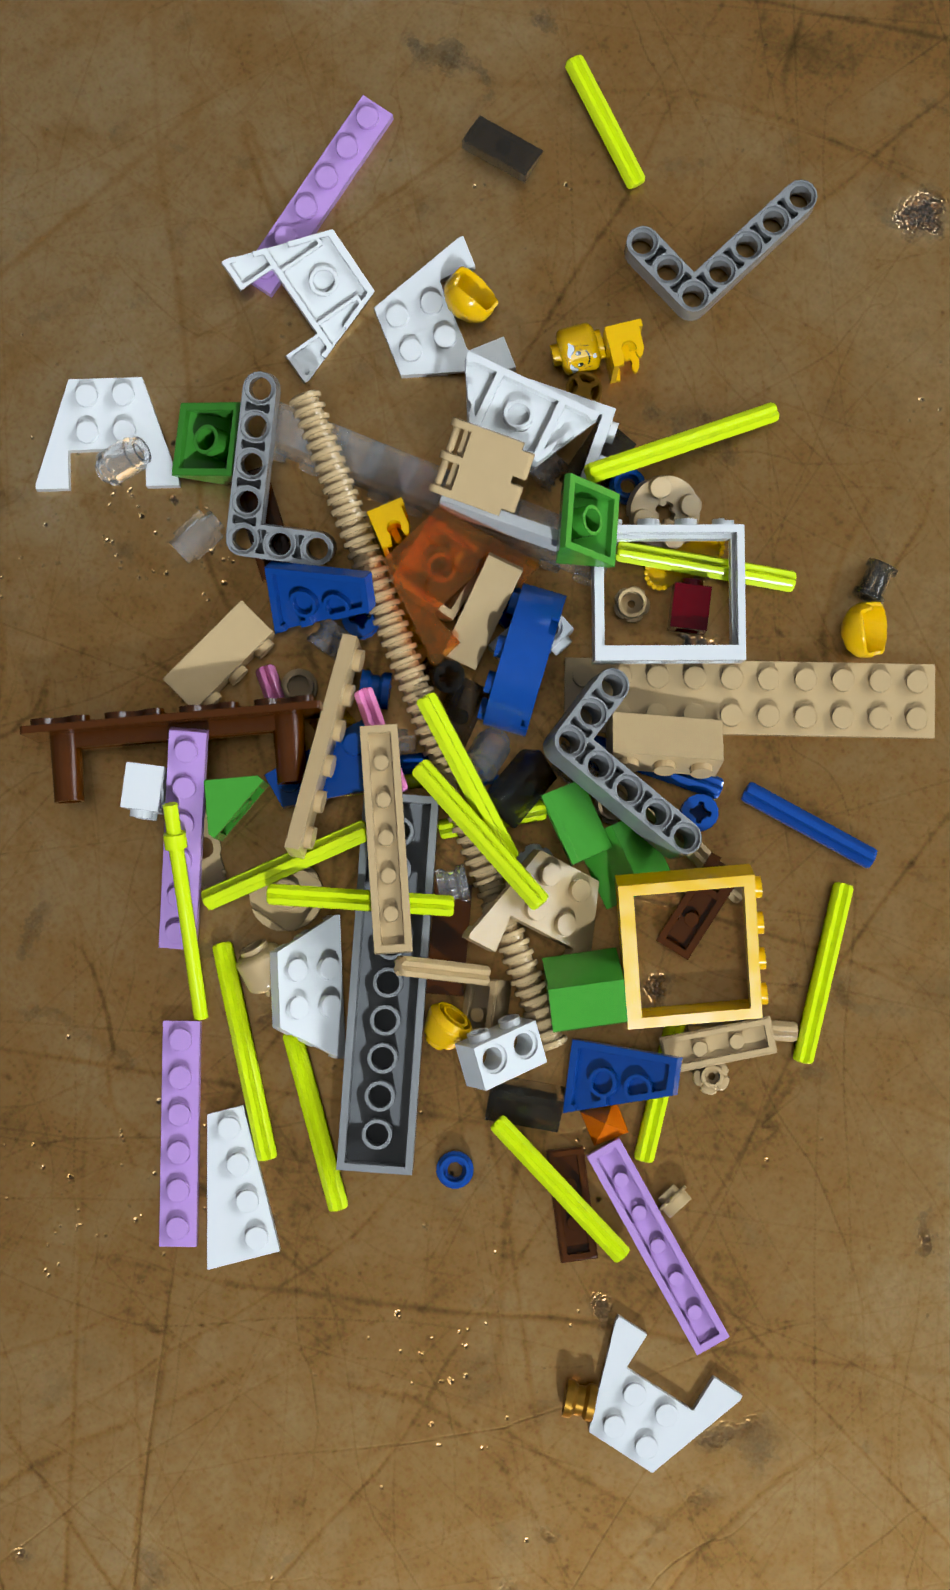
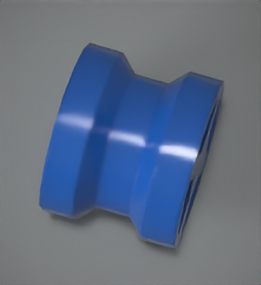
(361, 626)
(381, 685)
(697, 813)

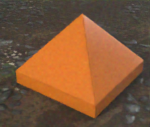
(604, 1123)

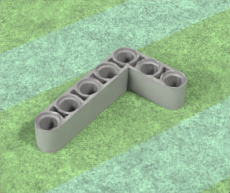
(726, 258)
(260, 485)
(614, 772)

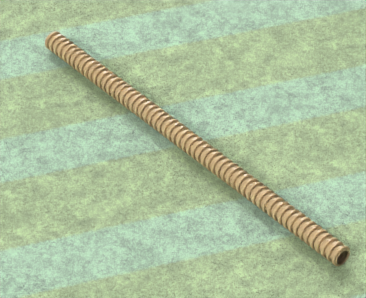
(414, 686)

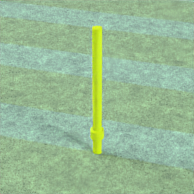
(175, 842)

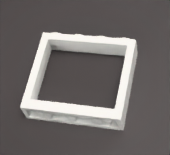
(524, 528)
(683, 530)

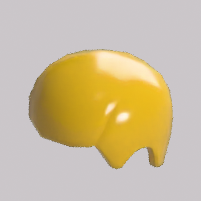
(469, 296)
(865, 629)

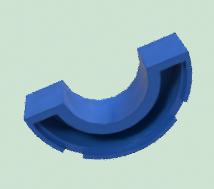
(522, 659)

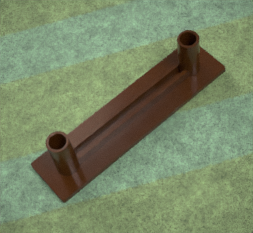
(151, 726)

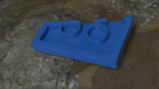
(316, 593)
(346, 777)
(617, 1075)

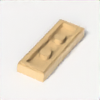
(484, 609)
(721, 1043)

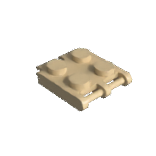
(483, 468)

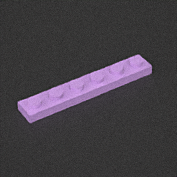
(327, 180)
(185, 786)
(180, 1133)
(657, 1246)

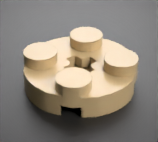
(659, 491)
(286, 917)

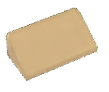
(486, 1003)

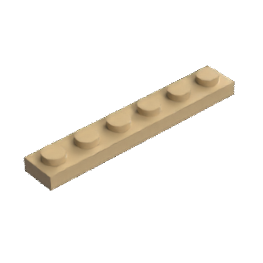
(321, 759)
(386, 839)

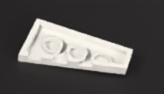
(237, 1200)

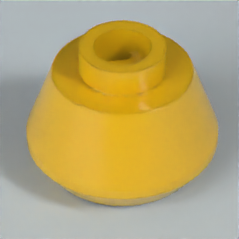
(445, 1026)

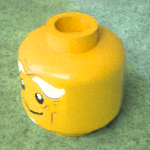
(578, 349)

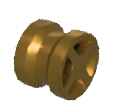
(582, 384)
(579, 1400)

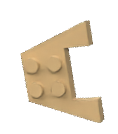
(564, 917)

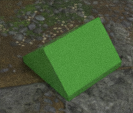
(206, 441)
(587, 523)
(229, 801)
(576, 822)
(627, 856)
(585, 990)

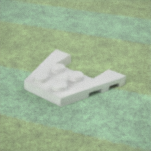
(320, 282)
(424, 330)
(97, 416)
(642, 1417)

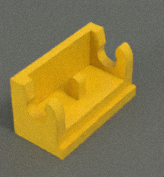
(622, 344)
(389, 524)

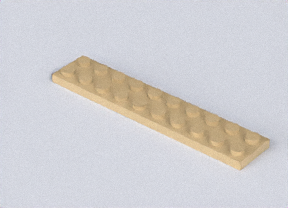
(777, 696)

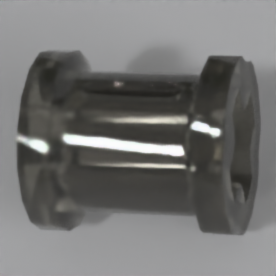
(875, 581)
(445, 676)

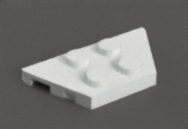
(522, 408)
(310, 987)

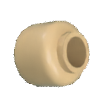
(255, 966)

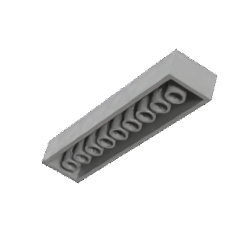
(387, 1020)

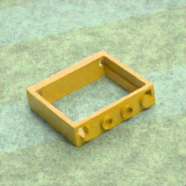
(681, 881)

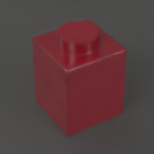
(689, 607)

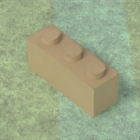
(221, 657)
(666, 744)

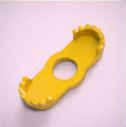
(663, 579)

